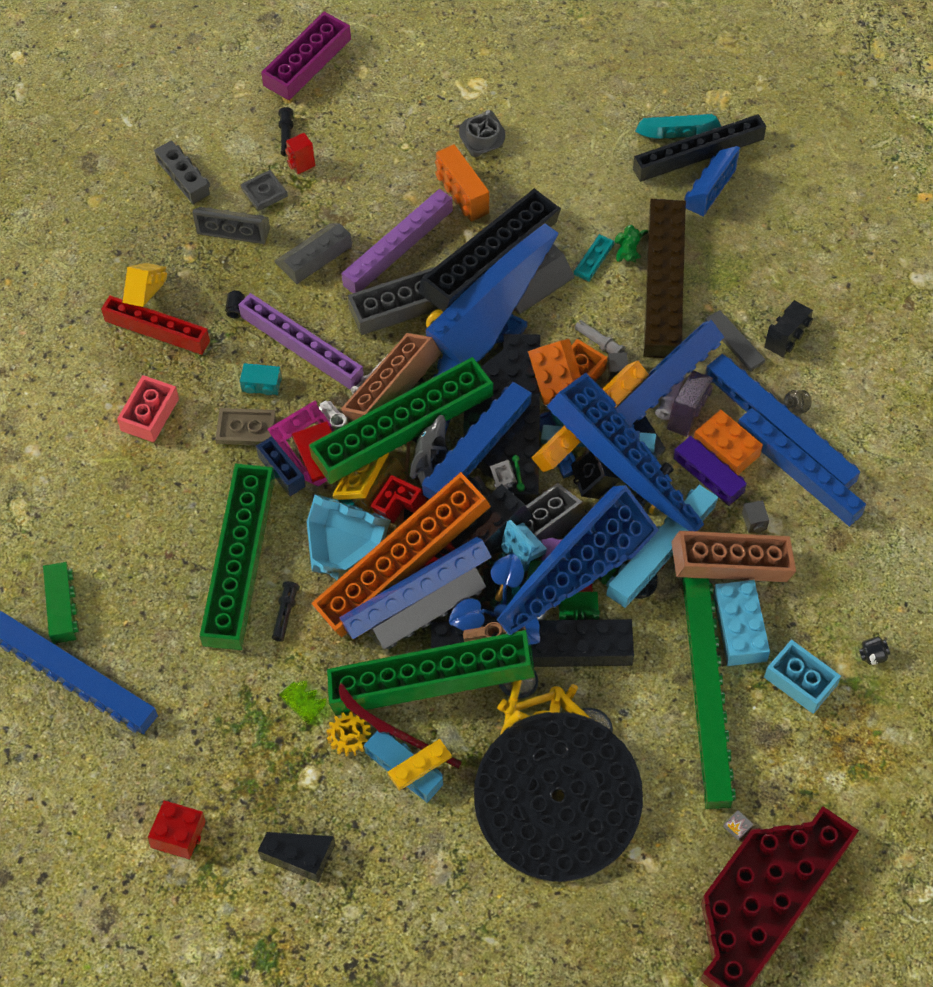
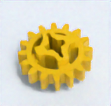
(349, 742)

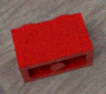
(300, 153)

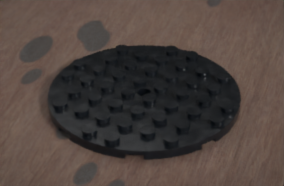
(548, 836)

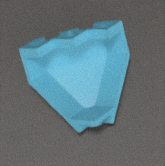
(341, 535)

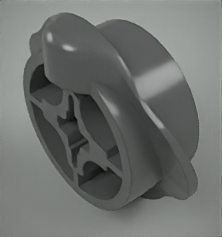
(482, 133)

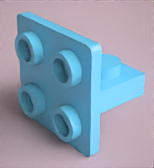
(522, 543)

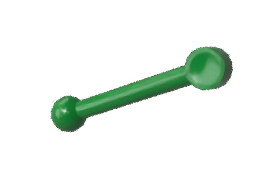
(520, 487)

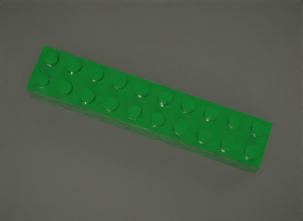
(400, 420)
(237, 557)
(433, 672)

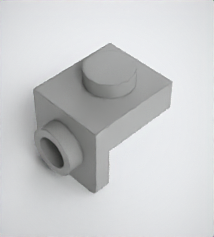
(503, 474)

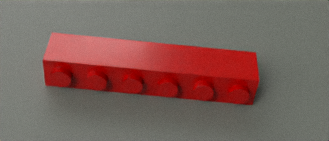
(156, 325)

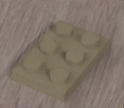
(244, 426)

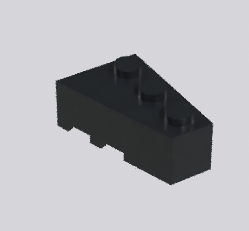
(298, 852)

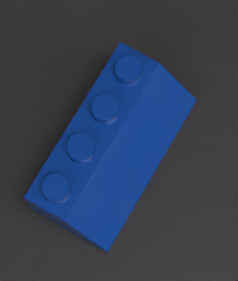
(712, 181)

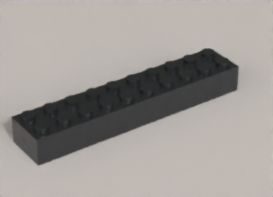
(488, 246)
(565, 642)

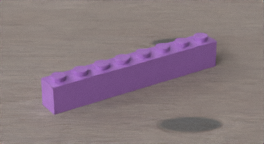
(397, 241)
(301, 341)

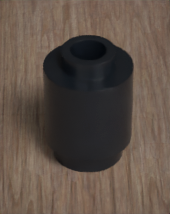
(232, 304)

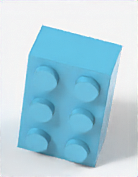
(802, 676)

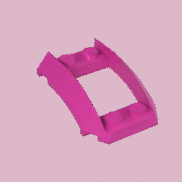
(295, 422)

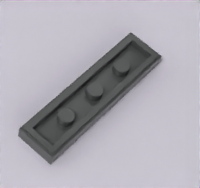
(737, 342)

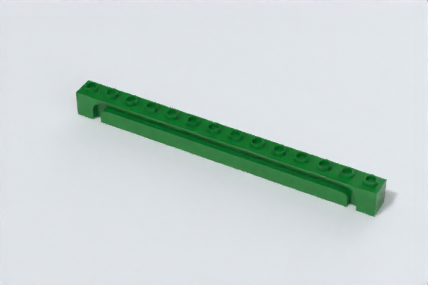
(708, 694)

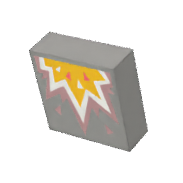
(738, 825)

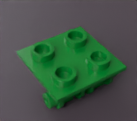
(580, 607)

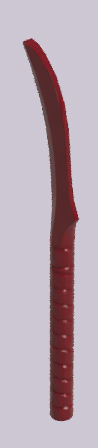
(382, 726)

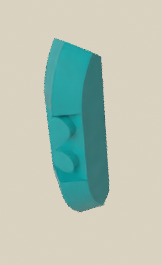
(677, 126)

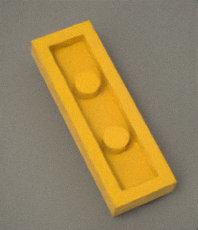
(419, 764)

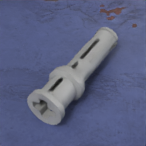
(606, 343)

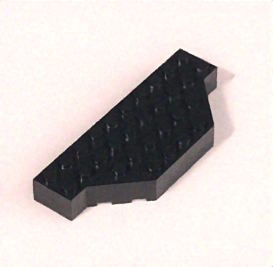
(522, 438)

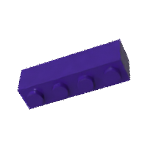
(710, 470)

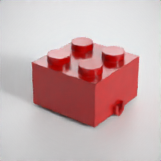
(176, 829)

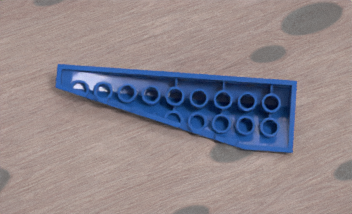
(479, 314)
(597, 424)
(597, 544)

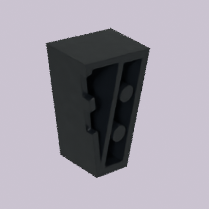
(789, 328)

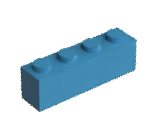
(390, 753)

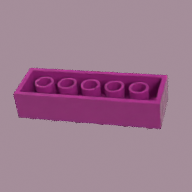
(306, 55)

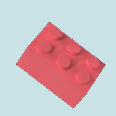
(148, 408)

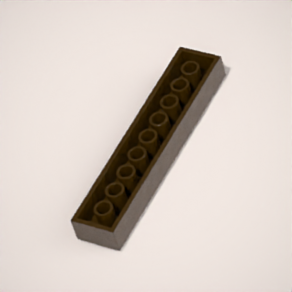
(664, 277)

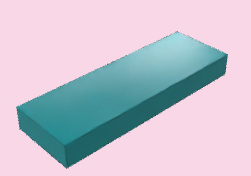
(594, 257)

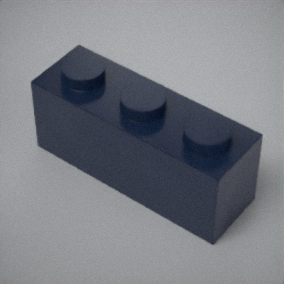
(284, 469)

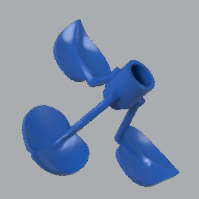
(505, 572)

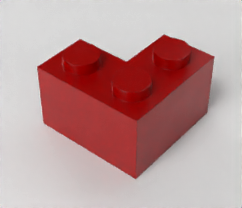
(398, 495)

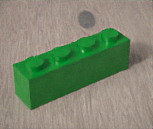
(59, 602)

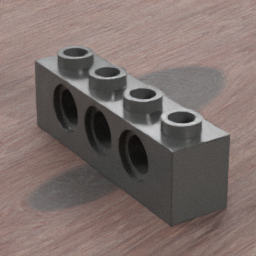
(182, 172)

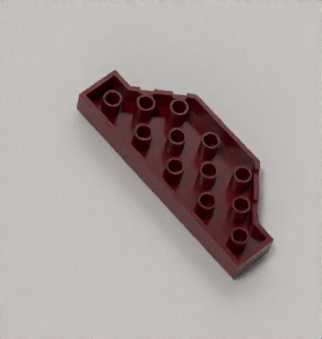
(766, 893)

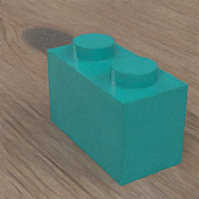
(260, 379)

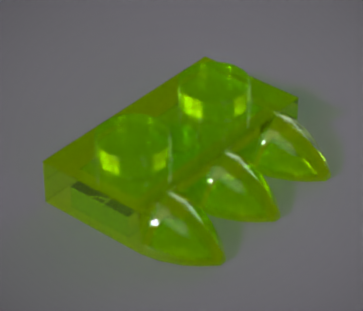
(302, 702)

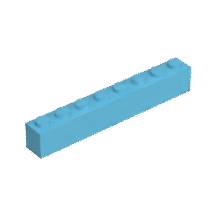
(656, 552)

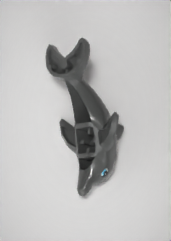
(429, 450)

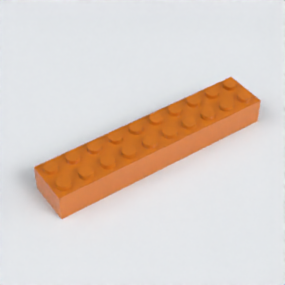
(404, 550)

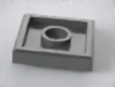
(264, 190)

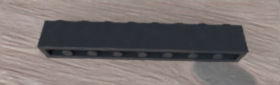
(698, 147)

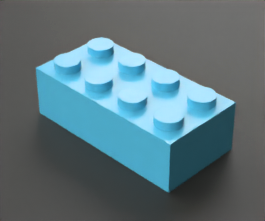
(741, 623)

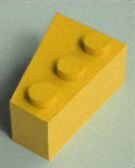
(143, 282)

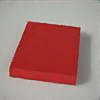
(303, 439)

